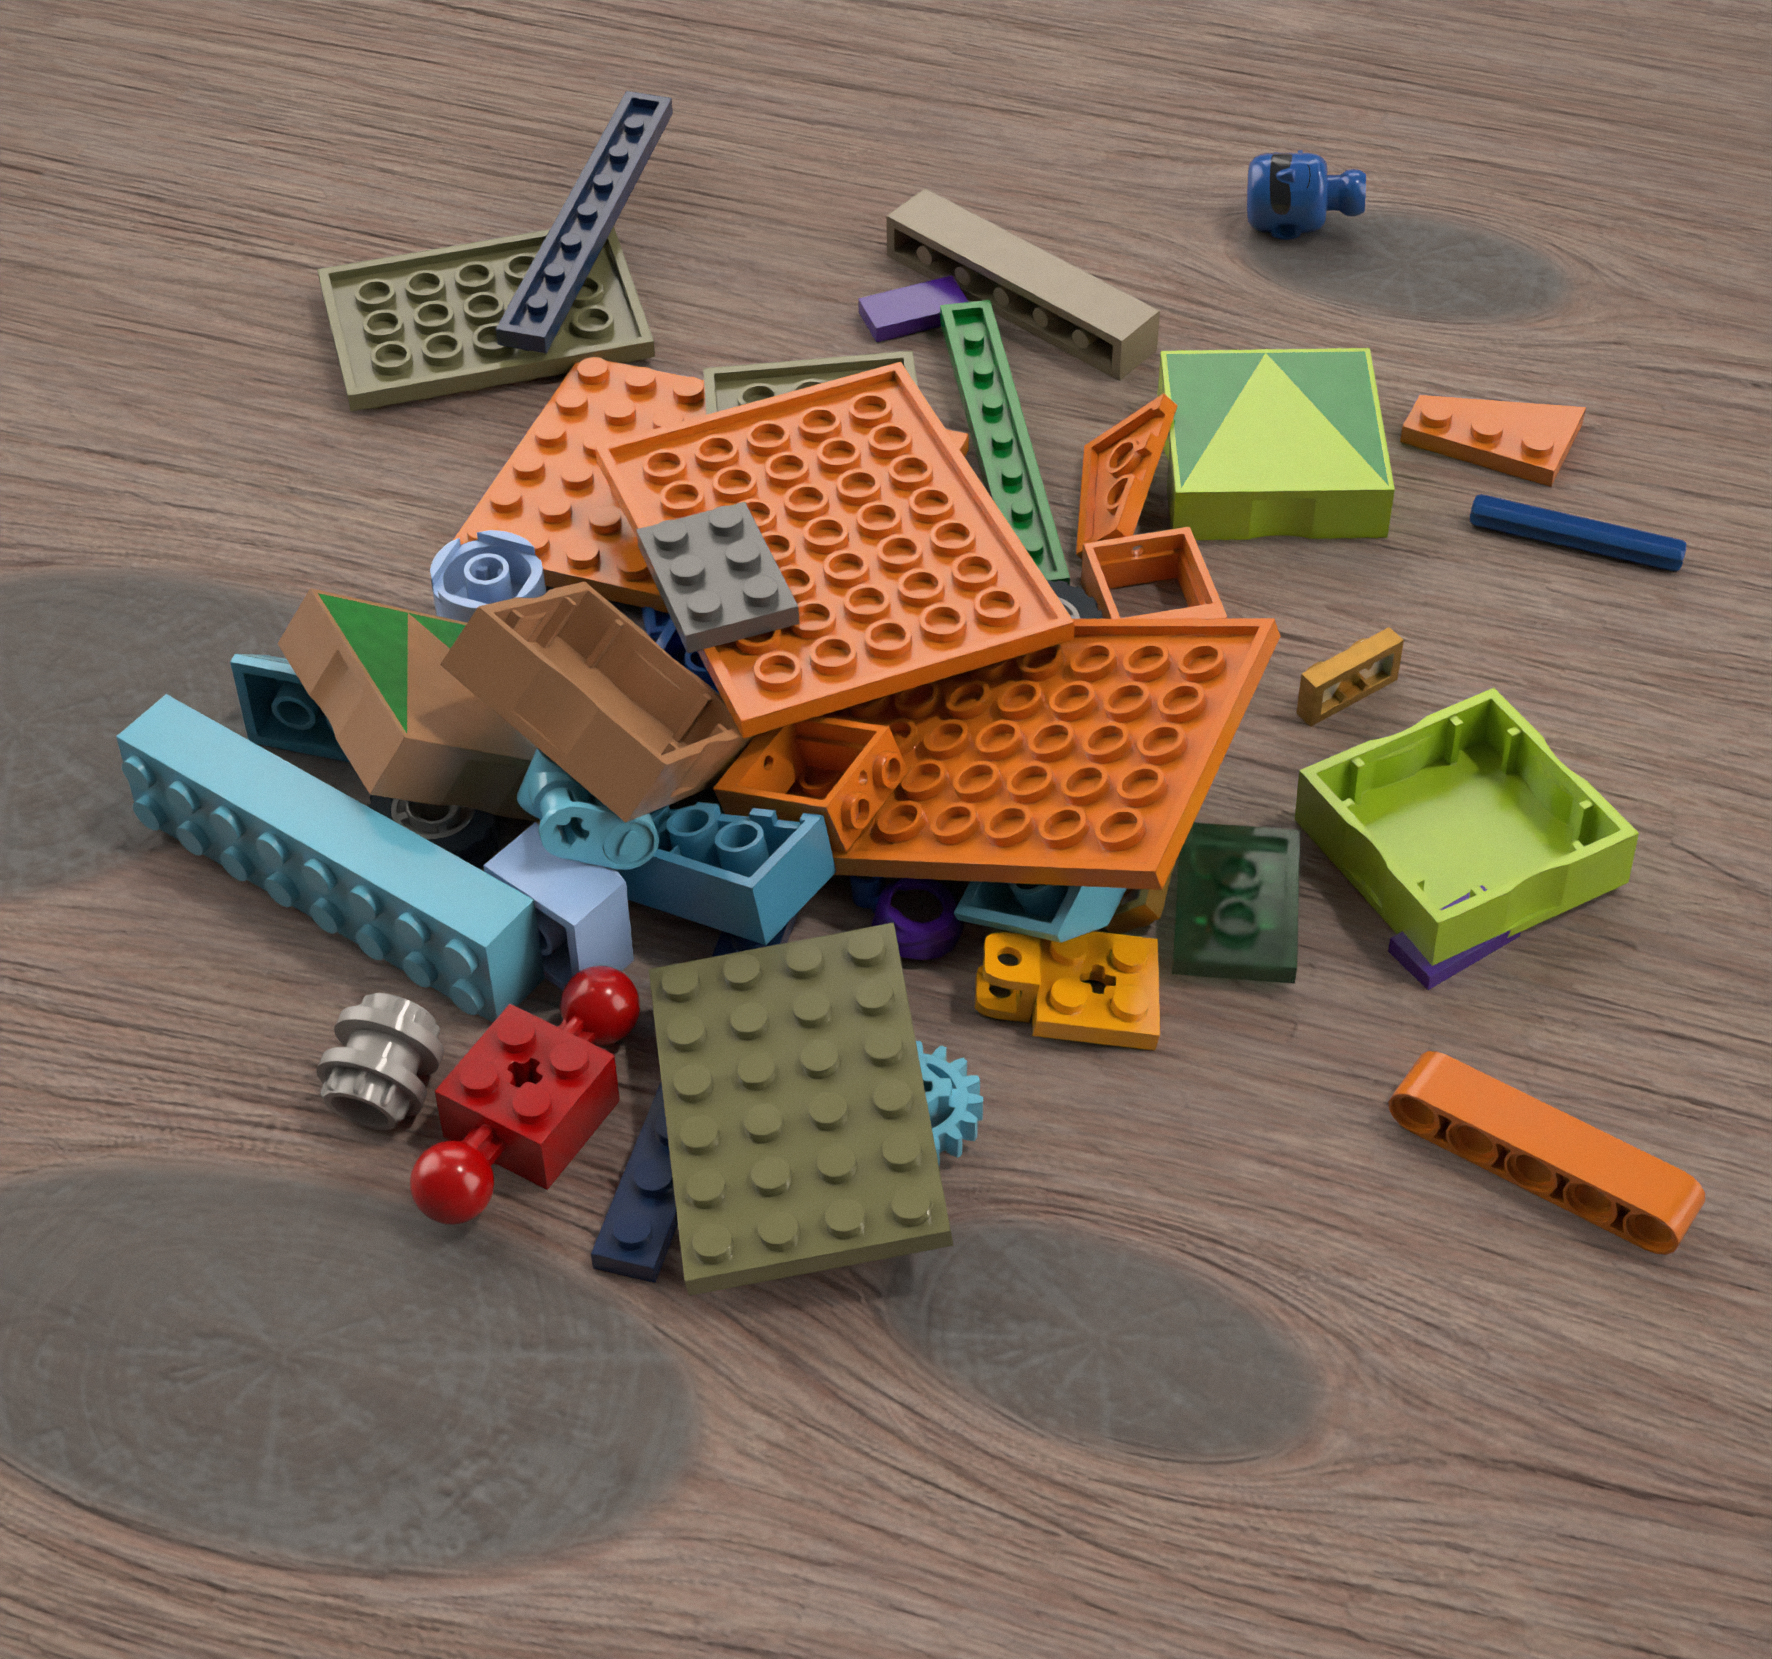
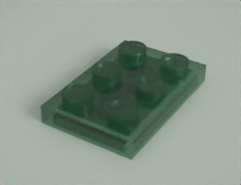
(1237, 903)

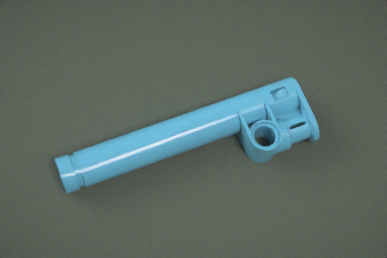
(587, 826)

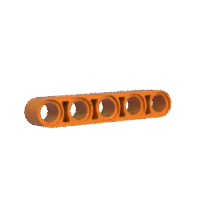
(1548, 1152)

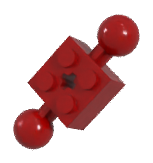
(526, 1096)

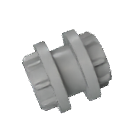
(377, 1070)

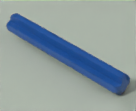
(1578, 532)

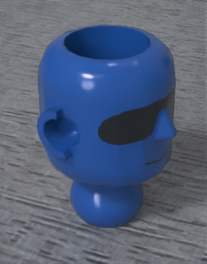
(1293, 192)

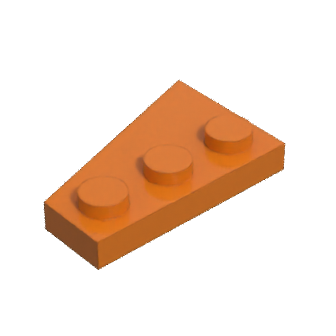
(1497, 435)
(1120, 472)

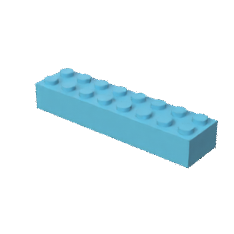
(333, 859)

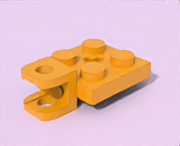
(1052, 987)

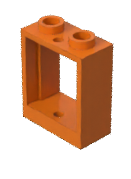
(1161, 557)
(859, 749)

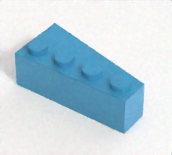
(733, 868)

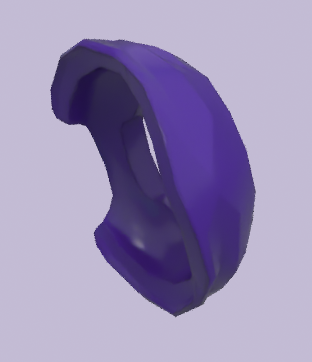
(919, 939)

